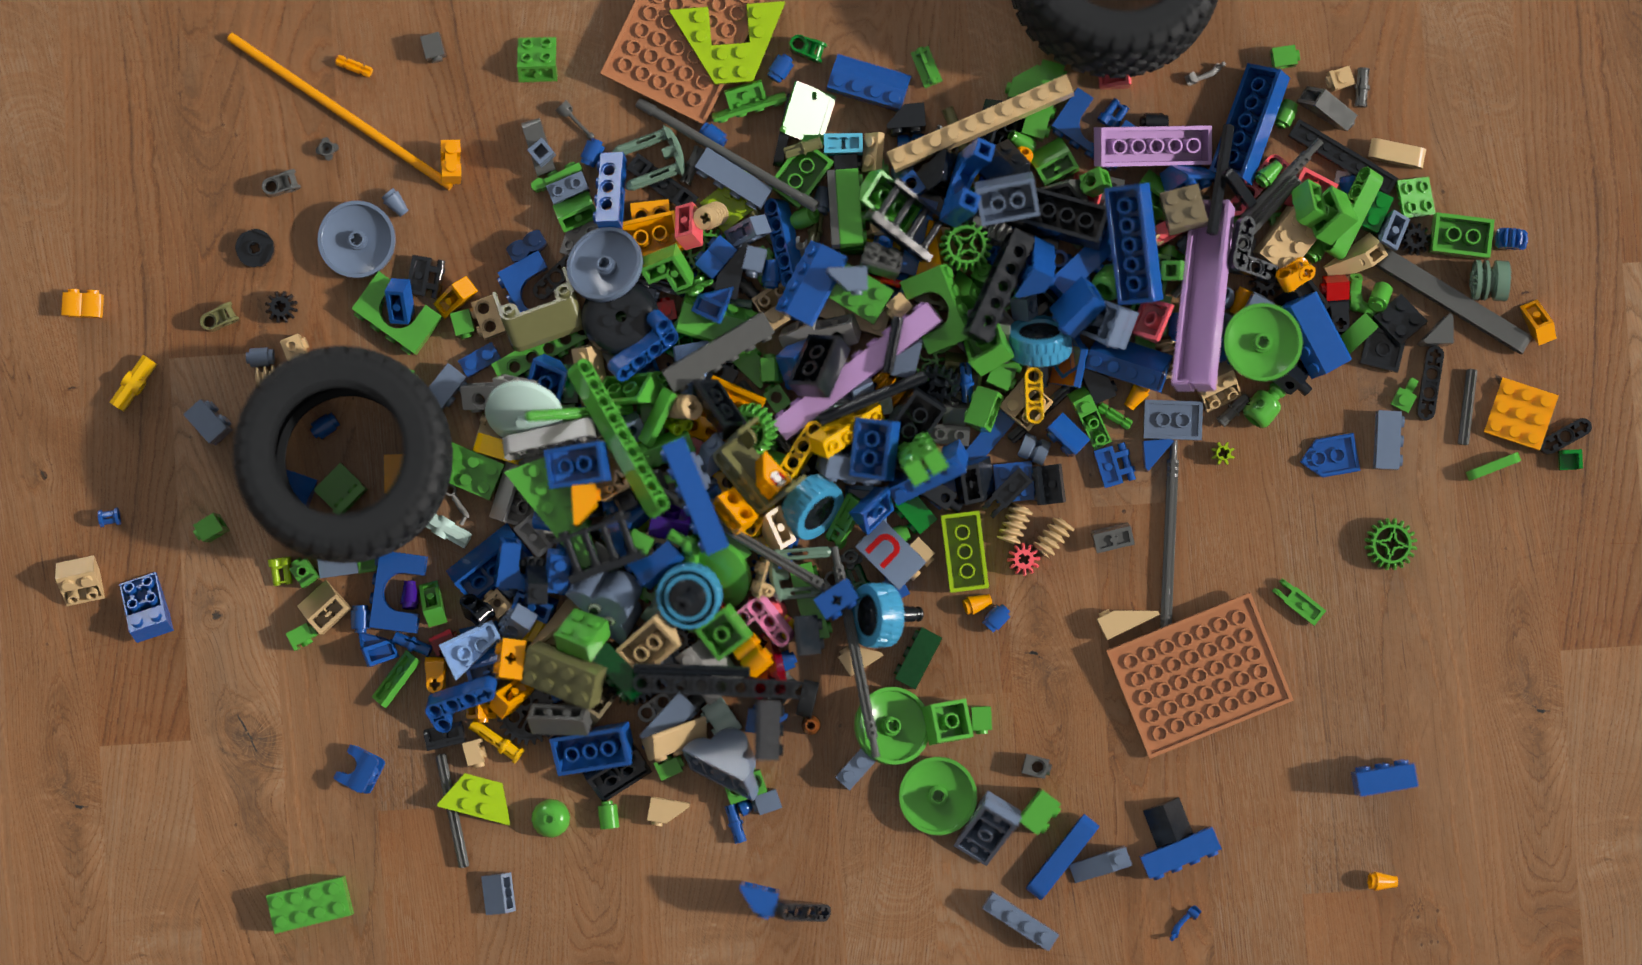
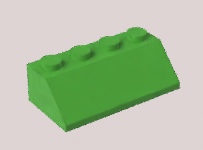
(704, 328)

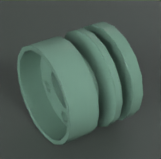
(1493, 280)

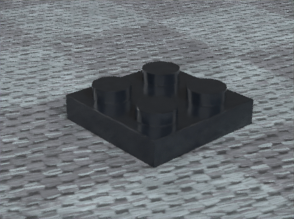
(1400, 320)
(1382, 352)

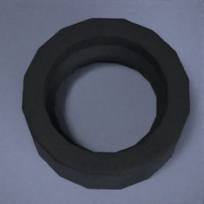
(806, 704)

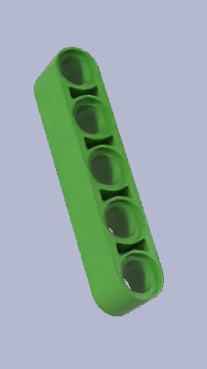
(1361, 198)

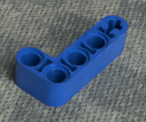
(647, 349)
(444, 703)

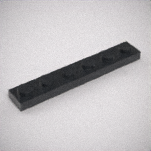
(1339, 154)

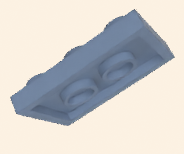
(1173, 420)

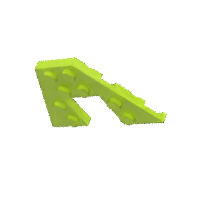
(730, 61)

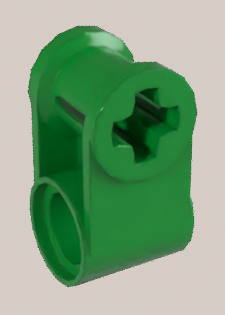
(809, 48)

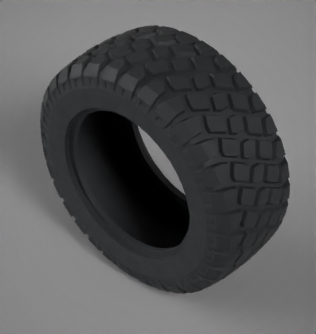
(1114, 40)
(296, 389)

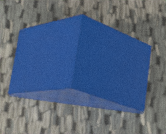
(1153, 451)

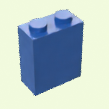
(1077, 307)

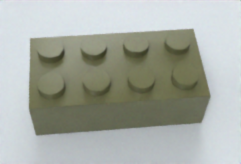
(563, 675)

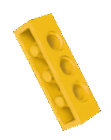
(840, 432)

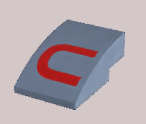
(890, 554)

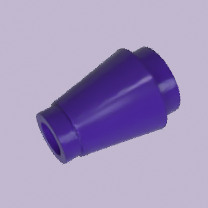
(409, 596)

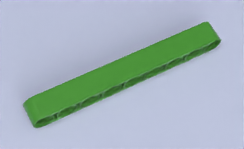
(618, 438)

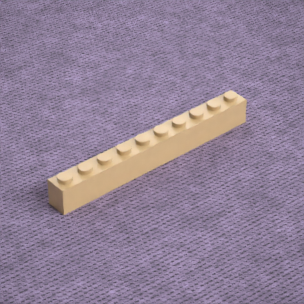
(981, 123)

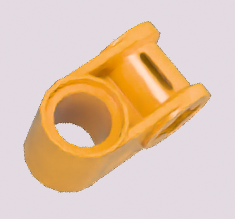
(1294, 274)
(435, 670)

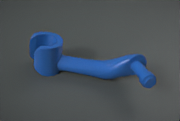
(1193, 912)

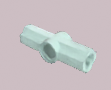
(448, 530)

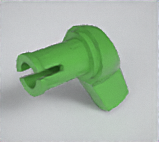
(1355, 298)
(688, 544)

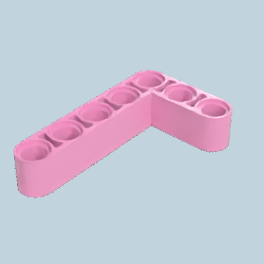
(761, 616)

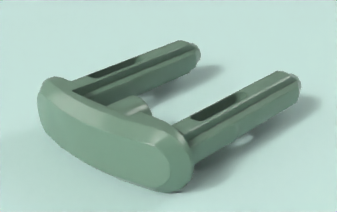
(673, 150)
(776, 575)

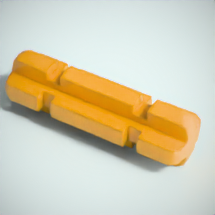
(353, 66)

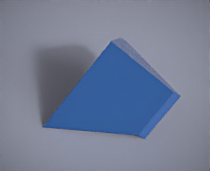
(713, 304)
(376, 649)

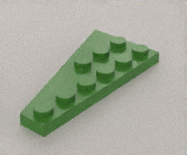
(551, 505)

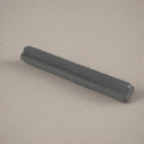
(1467, 407)

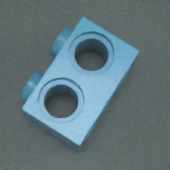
(843, 144)

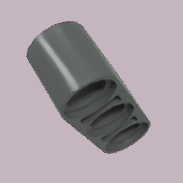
(533, 132)

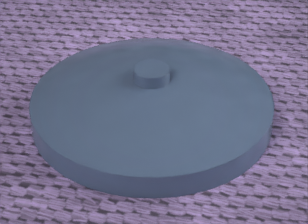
(356, 239)
(604, 264)

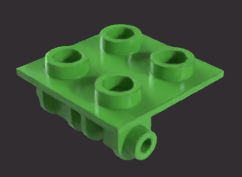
(1415, 197)

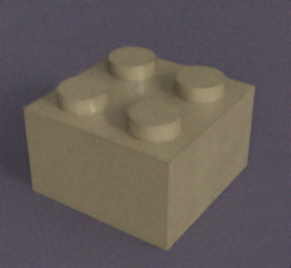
(1183, 209)

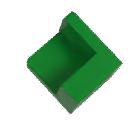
(1570, 459)

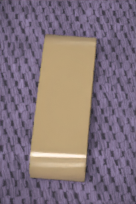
(1397, 153)

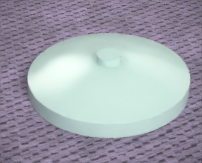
(511, 400)

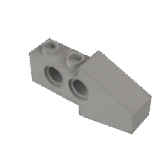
(845, 325)
(473, 392)

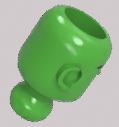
(1105, 282)
(1264, 406)

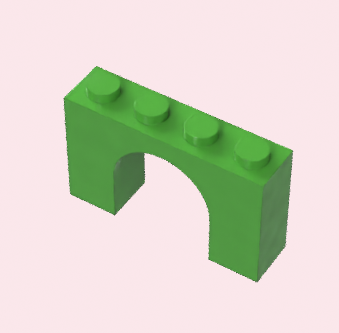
(940, 281)
(411, 337)

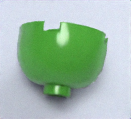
(550, 818)

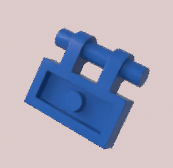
(1109, 468)

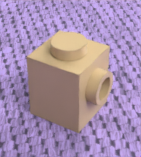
(898, 306)

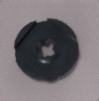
(260, 258)

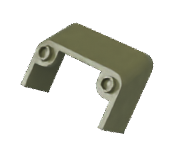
(542, 322)
(737, 462)

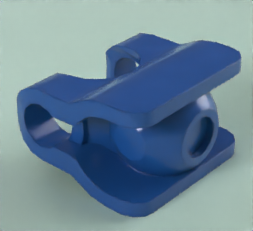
(366, 773)

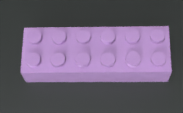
(1152, 145)

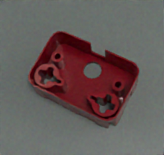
(775, 670)

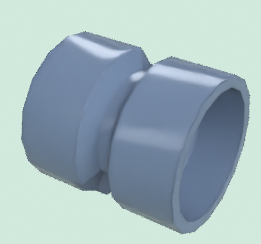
(1034, 449)

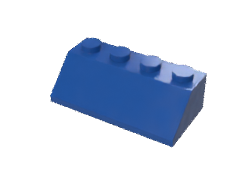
(868, 83)
(810, 284)
(1322, 344)
(1134, 365)
(476, 570)
(602, 749)

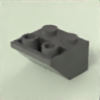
(881, 260)

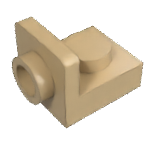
(1340, 79)

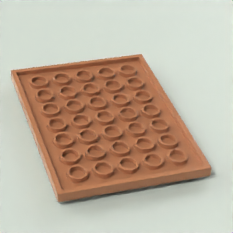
(659, 62)
(1199, 675)

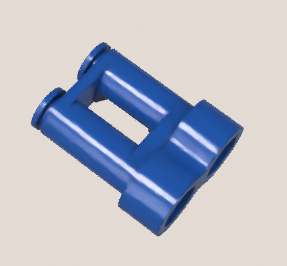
(1108, 119)

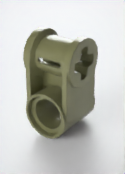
(220, 317)

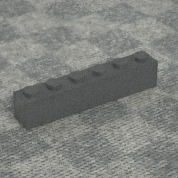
(718, 351)

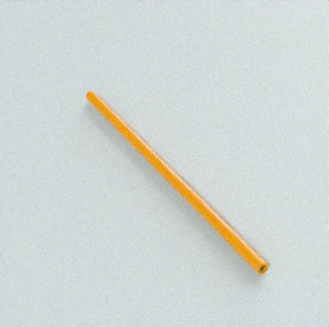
(337, 109)

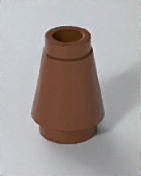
(815, 720)

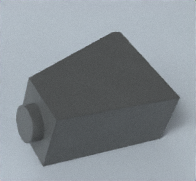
(1327, 107)

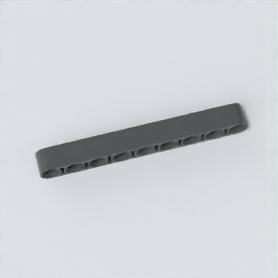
(1454, 302)

